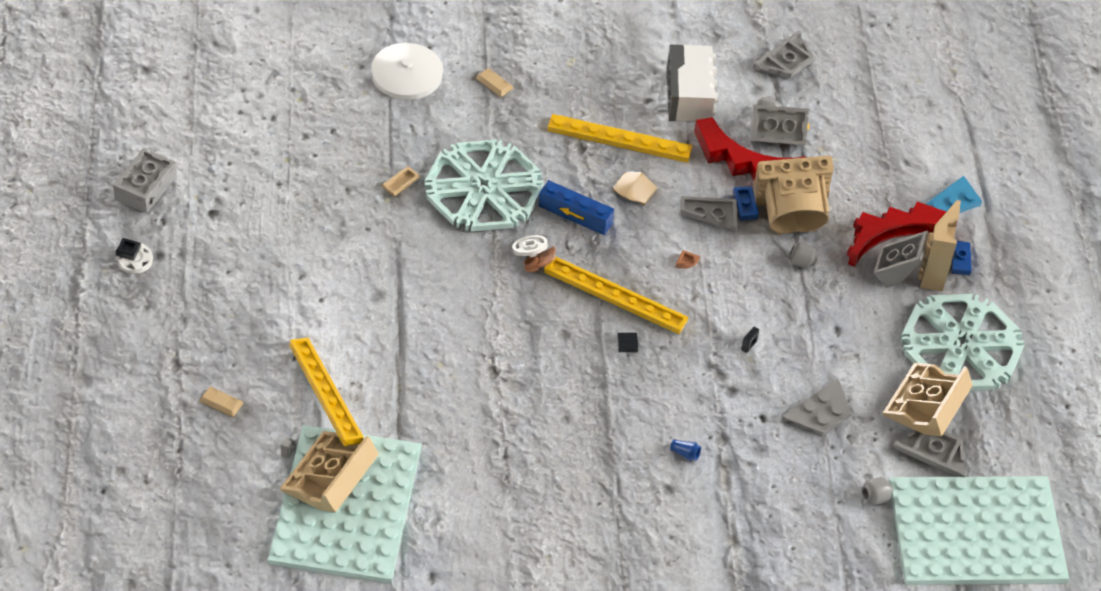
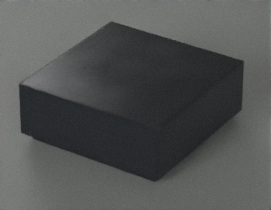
(128, 249)
(750, 339)
(627, 342)

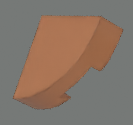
(687, 260)

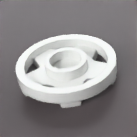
(530, 245)
(138, 261)

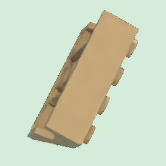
(940, 251)
(928, 398)
(329, 471)

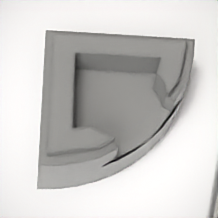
(287, 447)

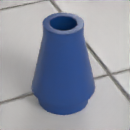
(686, 449)

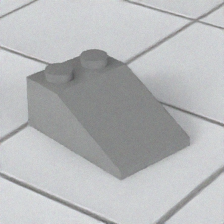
(900, 259)

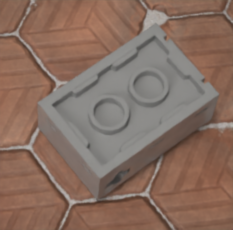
(779, 124)
(145, 180)

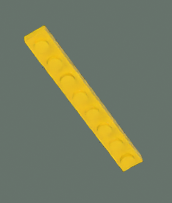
(620, 138)
(616, 295)
(326, 391)

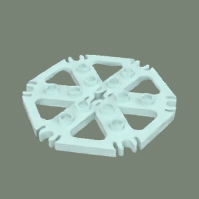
(473, 176)
(973, 349)

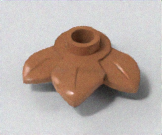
(542, 259)

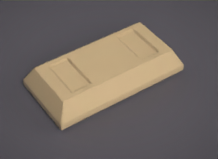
(494, 82)
(401, 181)
(221, 401)

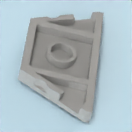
(786, 58)
(821, 411)
(938, 451)

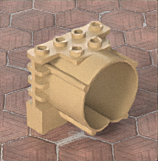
(794, 192)

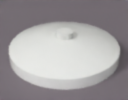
(406, 71)

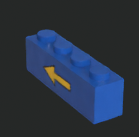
(576, 207)

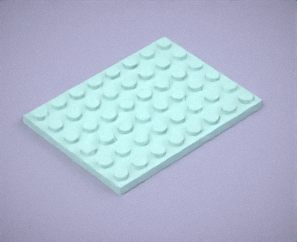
(365, 530)
(978, 530)

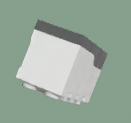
(691, 82)

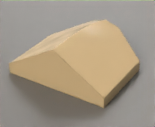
(635, 187)

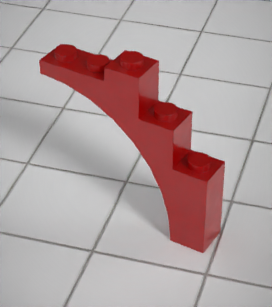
(720, 147)
(895, 223)

